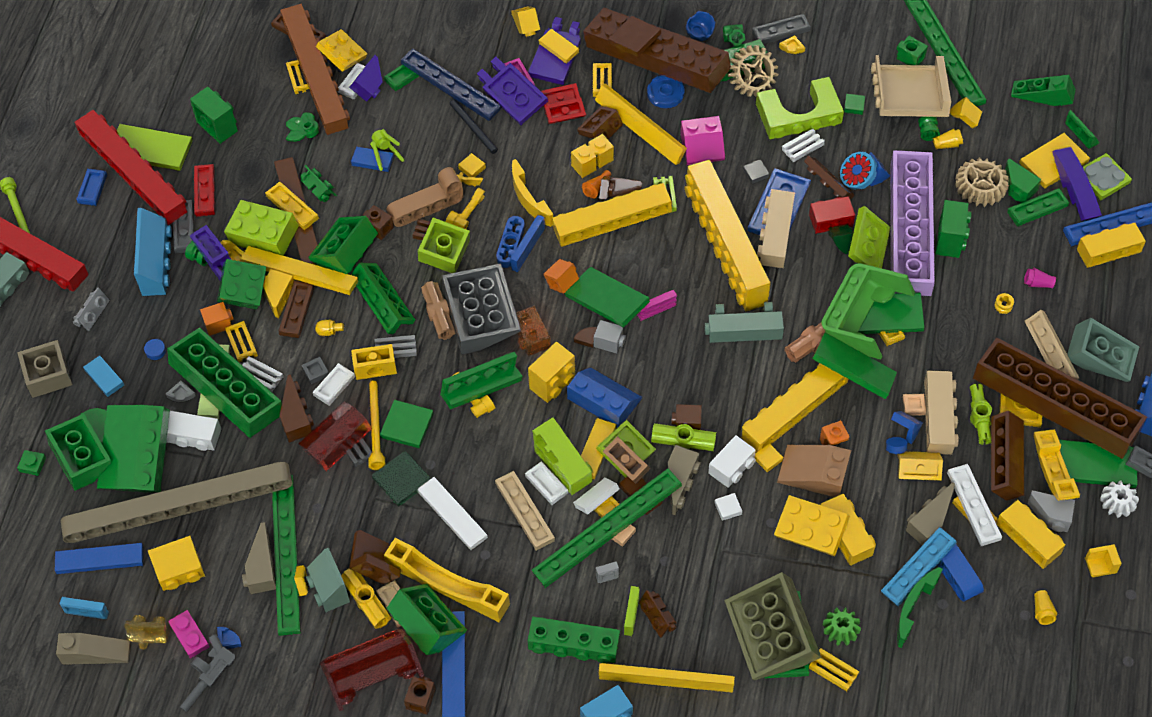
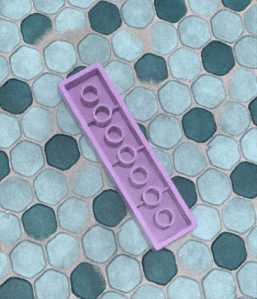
(912, 218)

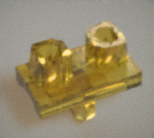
(146, 632)

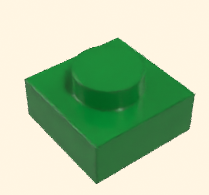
(31, 462)

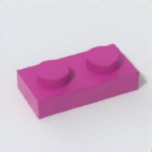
(188, 634)

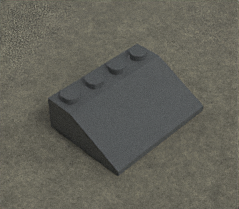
(480, 307)

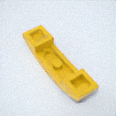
(526, 198)
(1053, 465)

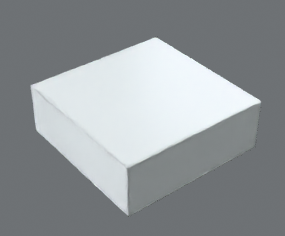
(728, 506)

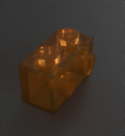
(533, 333)

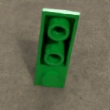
(1046, 90)

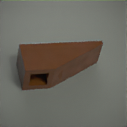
(292, 413)

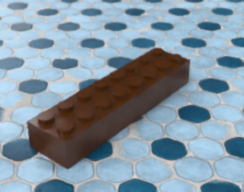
(668, 55)
(1059, 397)

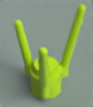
(382, 140)

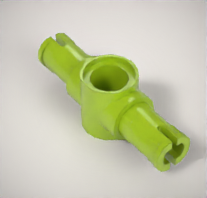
(981, 422)

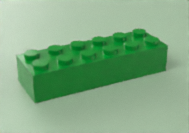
(224, 382)

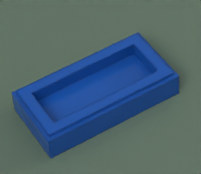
(366, 159)
(91, 187)

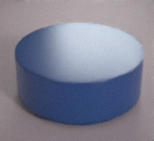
(154, 349)
(896, 445)

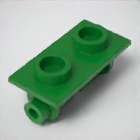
(313, 178)

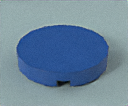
(665, 92)

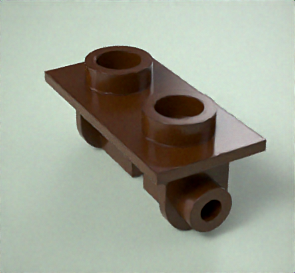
(652, 605)

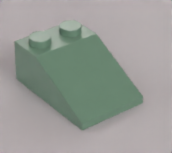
(1102, 350)

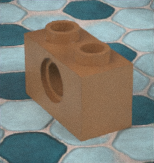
(626, 460)

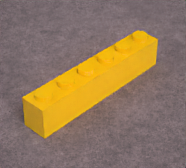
(612, 214)
(792, 406)

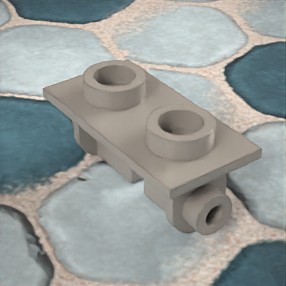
(92, 309)

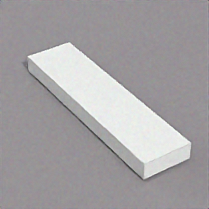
(974, 505)
(452, 513)

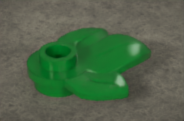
(302, 127)

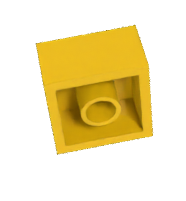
(551, 372)

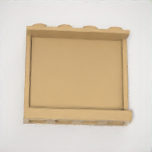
(911, 89)

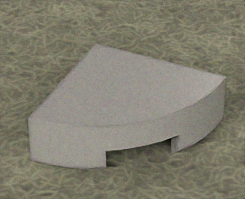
(180, 393)

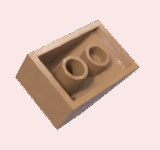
(815, 468)

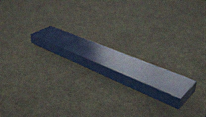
(450, 84)

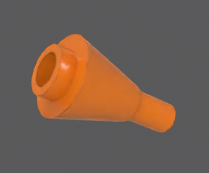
(592, 187)

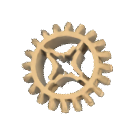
(761, 58)
(982, 187)

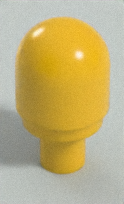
(328, 327)

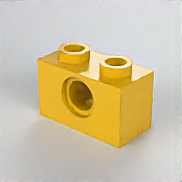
(374, 361)

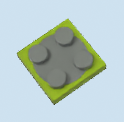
(1106, 176)

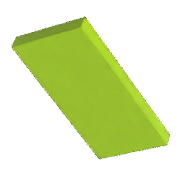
(157, 147)

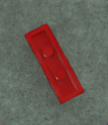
(204, 190)

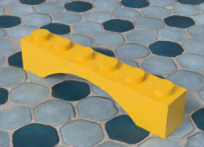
(477, 596)

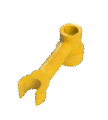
(461, 219)
(481, 405)

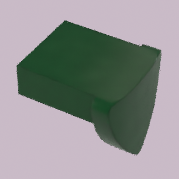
(842, 237)

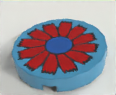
(858, 170)

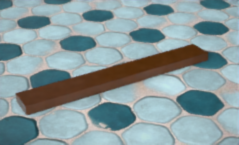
(288, 176)

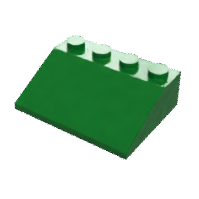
(136, 445)

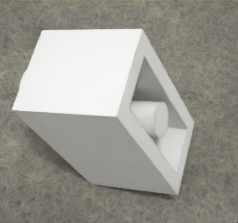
(732, 461)

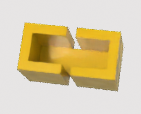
(584, 158)

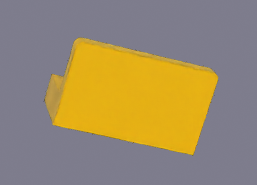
(920, 465)

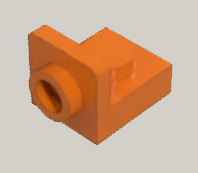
(834, 434)

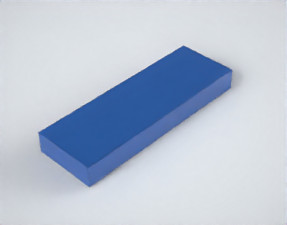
(527, 243)

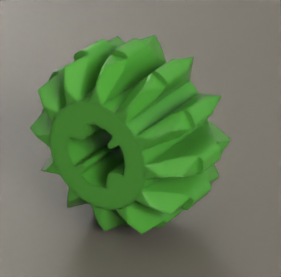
(848, 624)

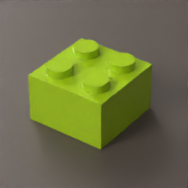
(443, 245)

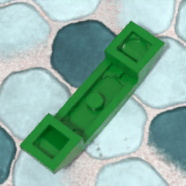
(926, 585)

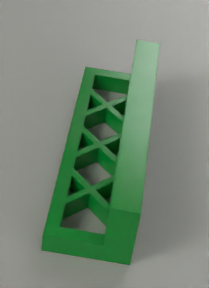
(378, 297)
(482, 381)

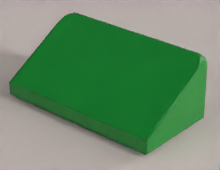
(1081, 130)

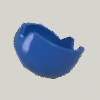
(700, 26)

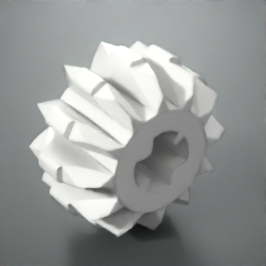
(1119, 499)

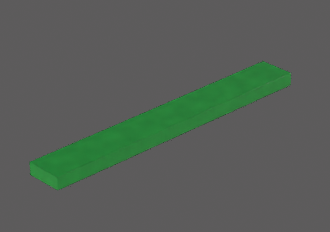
(944, 47)
(606, 528)
(286, 561)

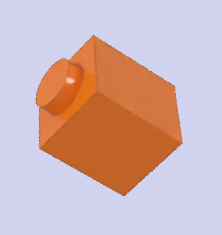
(561, 276)
(216, 318)

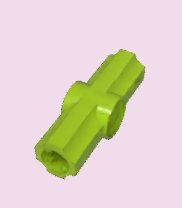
(671, 436)

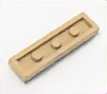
(1049, 343)
(524, 510)

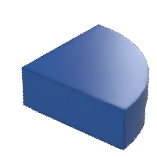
(228, 638)

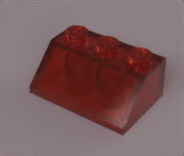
(335, 435)

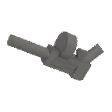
(209, 672)

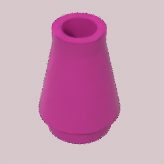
(1037, 278)

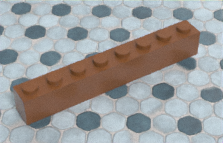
(314, 69)

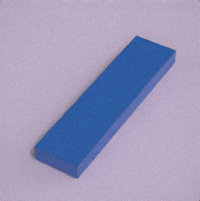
(98, 558)

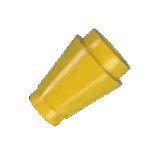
(948, 140)
(1044, 608)

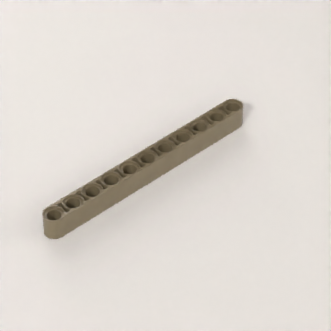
(176, 502)

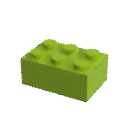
(261, 227)

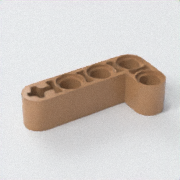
(429, 200)

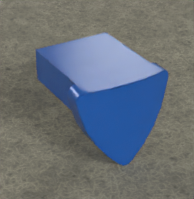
(882, 173)
(909, 422)

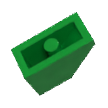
(1021, 182)

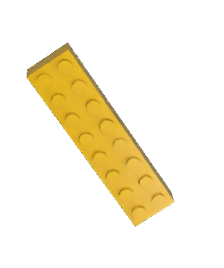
(727, 236)

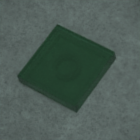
(401, 478)

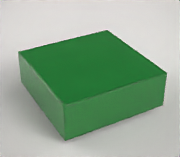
(854, 104)

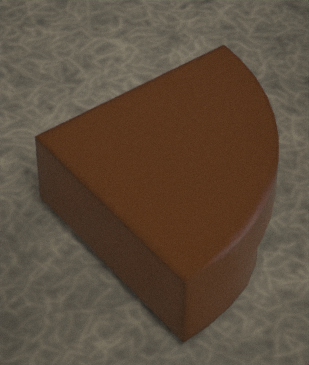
(586, 336)

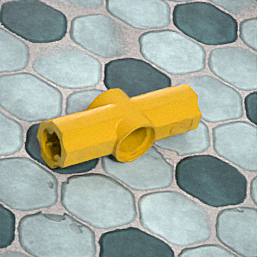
(371, 607)

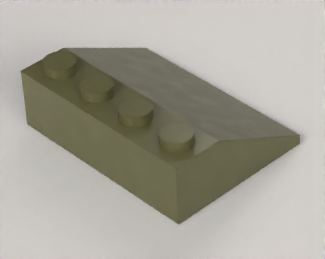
(772, 627)

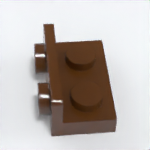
(602, 121)

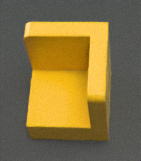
(1103, 560)

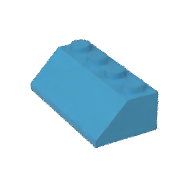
(152, 253)

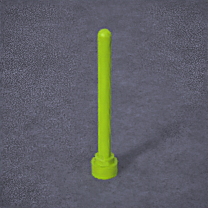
(8, 187)

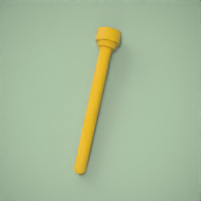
(376, 459)

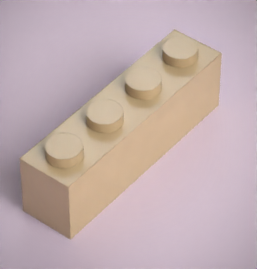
(777, 228)
(940, 412)

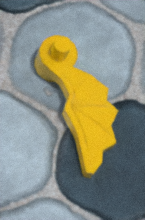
(471, 181)

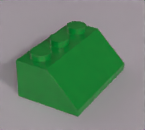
(344, 244)
(78, 451)
(425, 618)

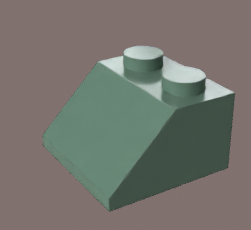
(327, 582)

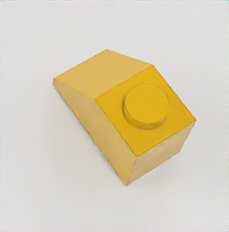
(526, 20)
(277, 290)

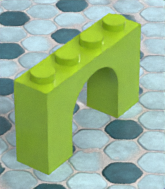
(781, 122)

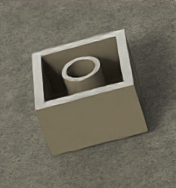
(44, 368)

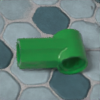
(734, 34)

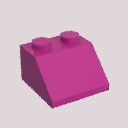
(703, 140)

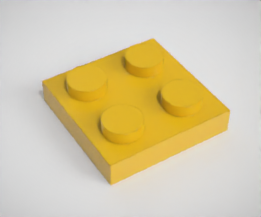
(341, 50)

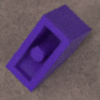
(368, 80)

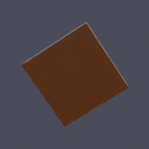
(634, 36)

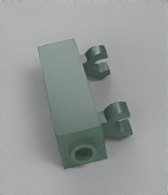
(744, 326)

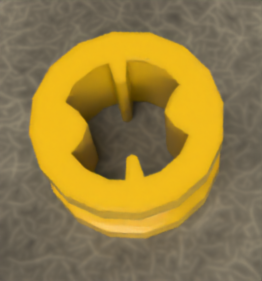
(999, 300)

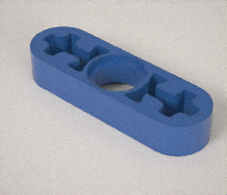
(509, 234)

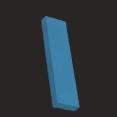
(918, 566)

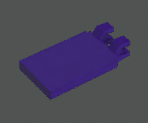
(548, 66)
(512, 91)

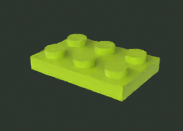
(869, 239)

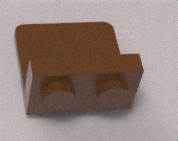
(369, 559)

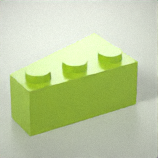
(561, 456)

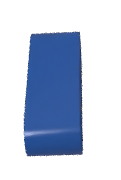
(960, 574)

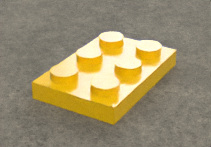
(811, 525)

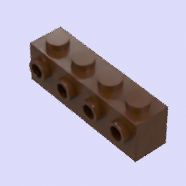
(1007, 455)

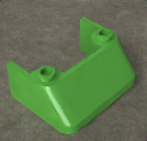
(854, 299)

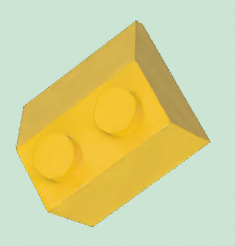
(176, 563)

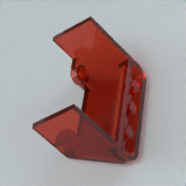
(369, 664)

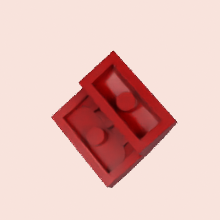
(563, 104)

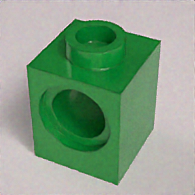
(911, 51)

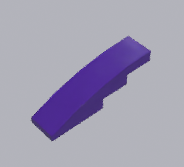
(1077, 183)
(210, 249)

